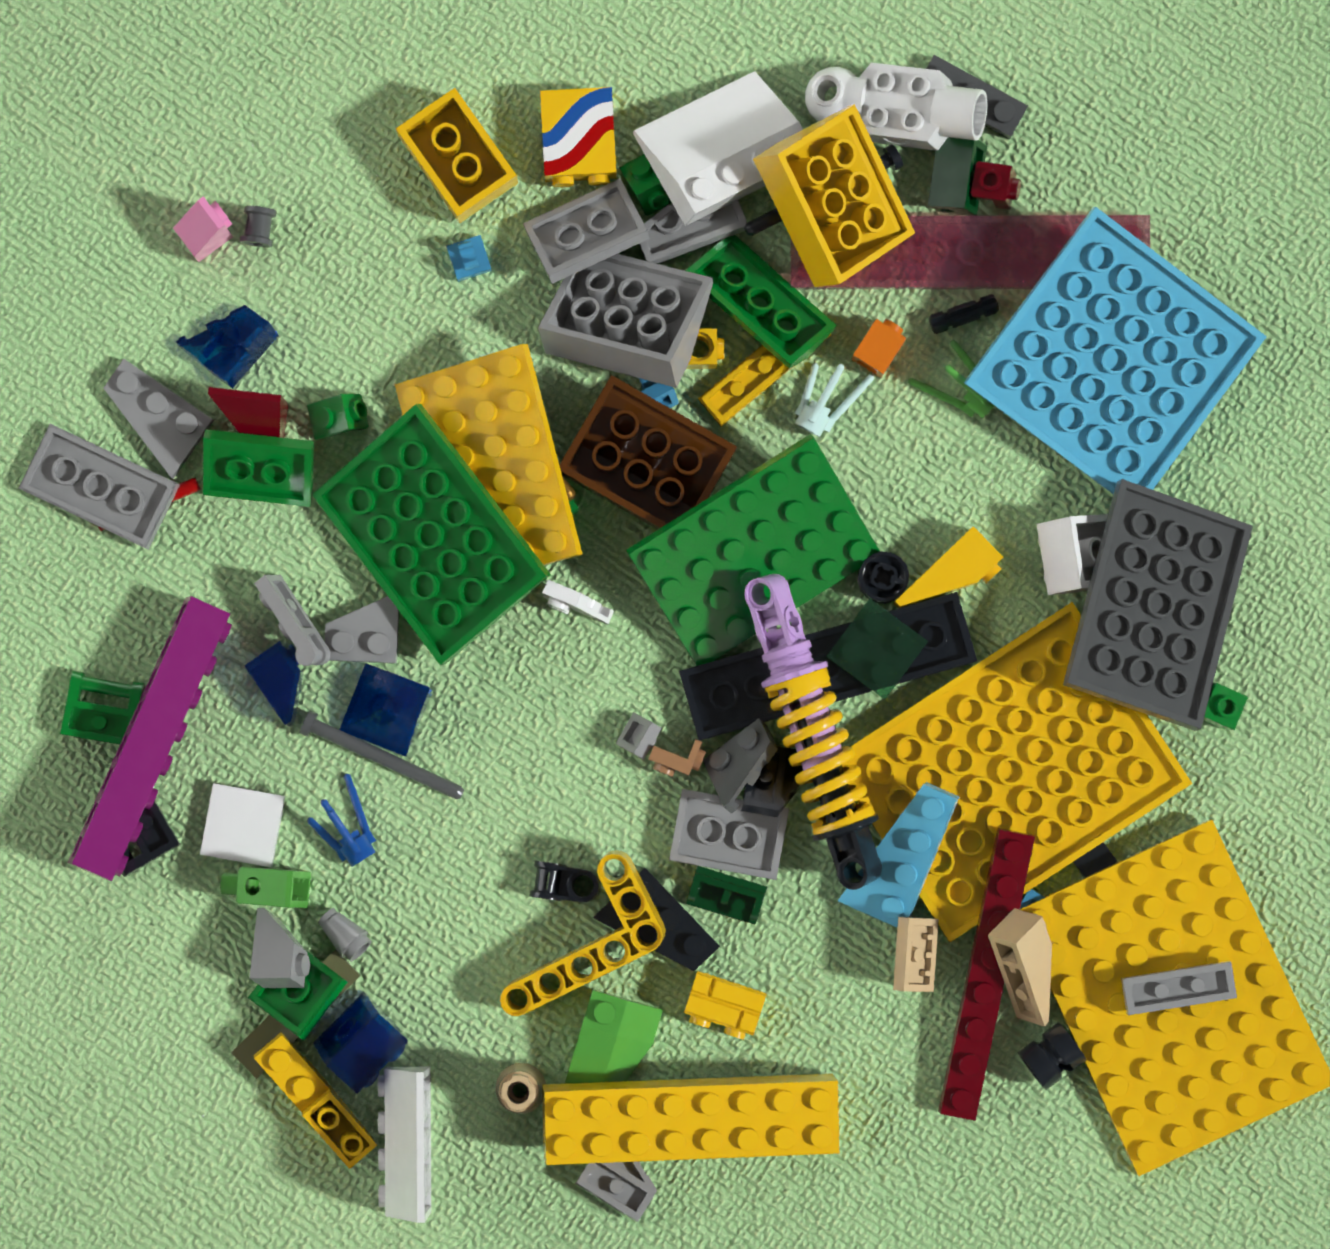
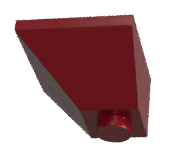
(252, 411)

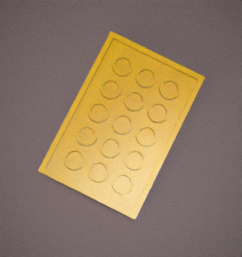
(502, 433)

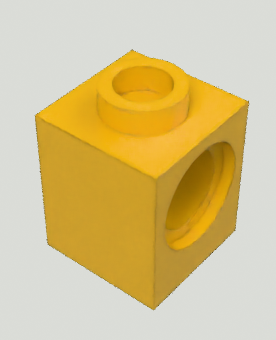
(715, 353)

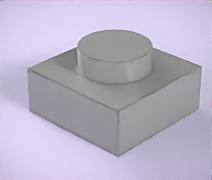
(638, 736)

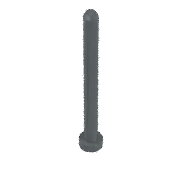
(379, 756)

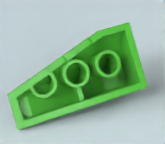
(612, 1039)

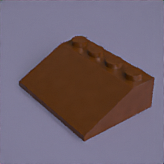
(645, 456)

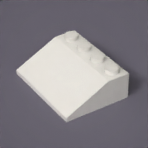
(710, 145)
(407, 1143)

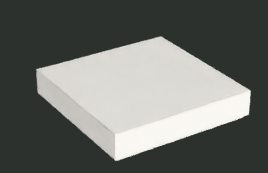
(242, 825)

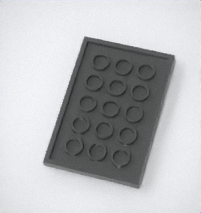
(1158, 605)

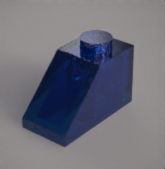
(279, 679)

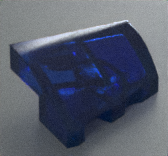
(231, 344)

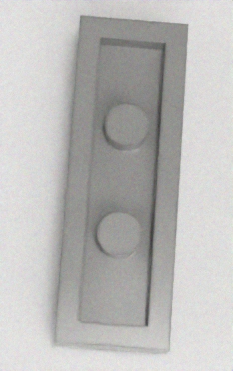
(1178, 988)

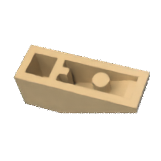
(1025, 963)

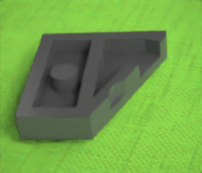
(740, 762)

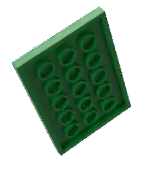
(774, 520)
(431, 534)

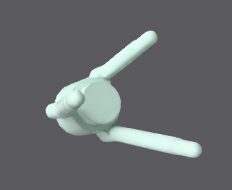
(815, 416)

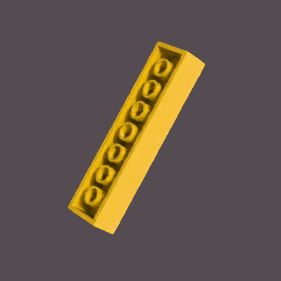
(690, 1119)

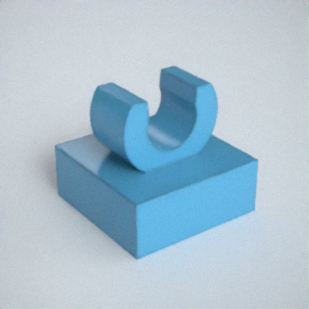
(469, 258)
(660, 392)

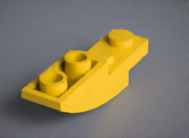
(315, 1100)

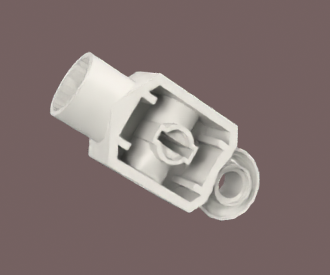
(901, 104)

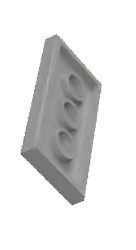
(99, 486)

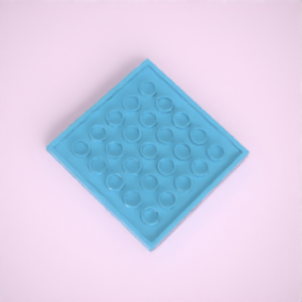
(1114, 356)

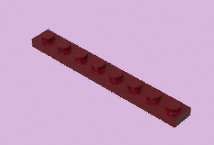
(984, 979)

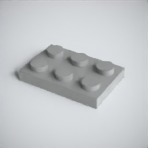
(586, 231)
(727, 841)

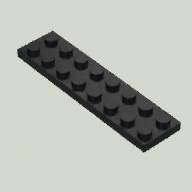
(730, 693)

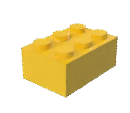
(457, 155)

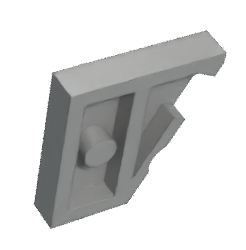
(365, 634)
(620, 1186)

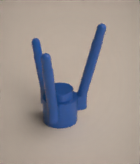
(354, 845)

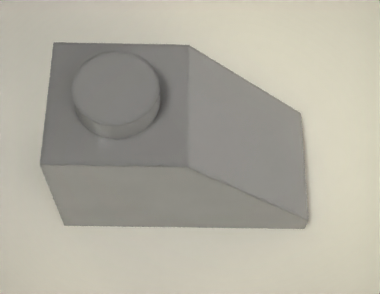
(277, 955)

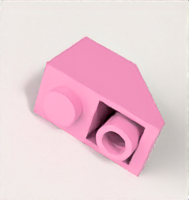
(204, 228)

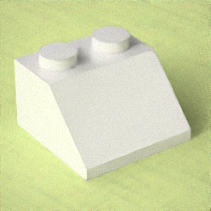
(1070, 551)

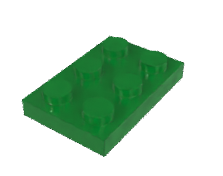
(258, 468)

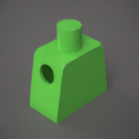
(277, 887)

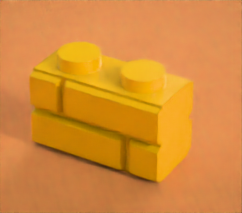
(724, 1004)

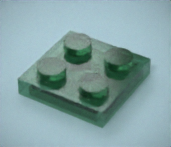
(877, 649)

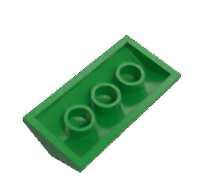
(763, 301)

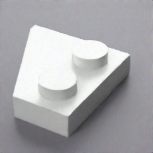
(564, 599)

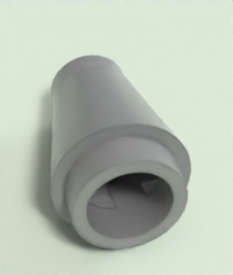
(344, 934)

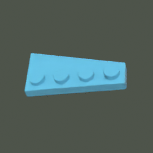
(905, 857)

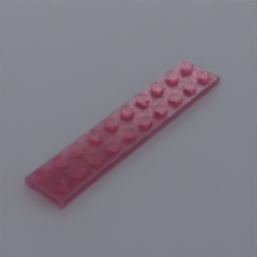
(969, 253)

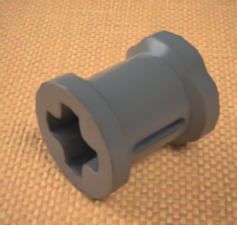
(258, 226)

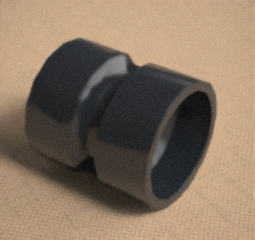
(1052, 1056)

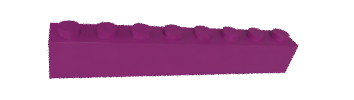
(149, 739)

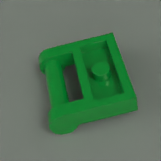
(97, 720)

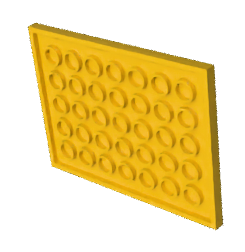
(1021, 761)
(1186, 1070)

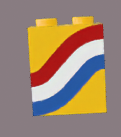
(578, 136)

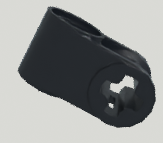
(561, 882)

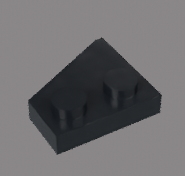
(774, 785)

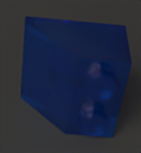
(360, 1043)

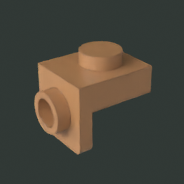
(669, 762)

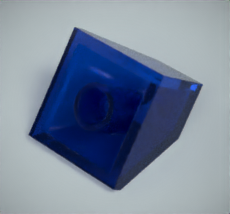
(386, 709)

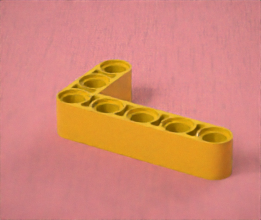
(596, 950)

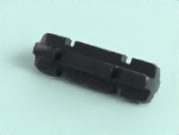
(963, 313)

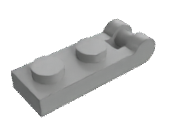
(293, 620)

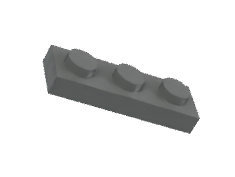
(1002, 110)

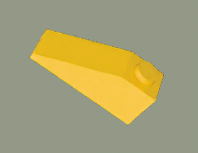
(958, 568)

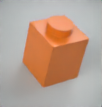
(879, 347)

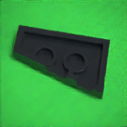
(684, 938)

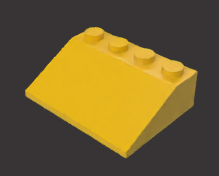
(834, 197)

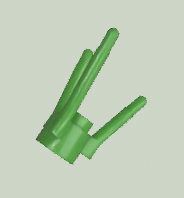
(975, 402)

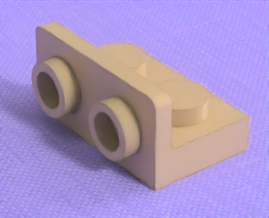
(915, 954)

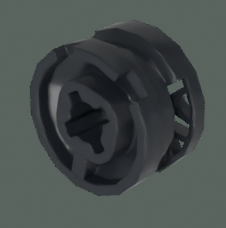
(883, 577)

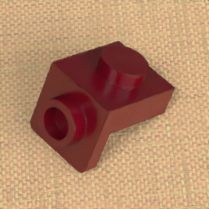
(996, 183)

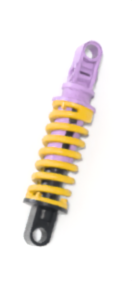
(799, 685)

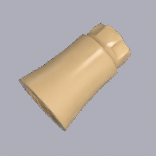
(524, 1074)

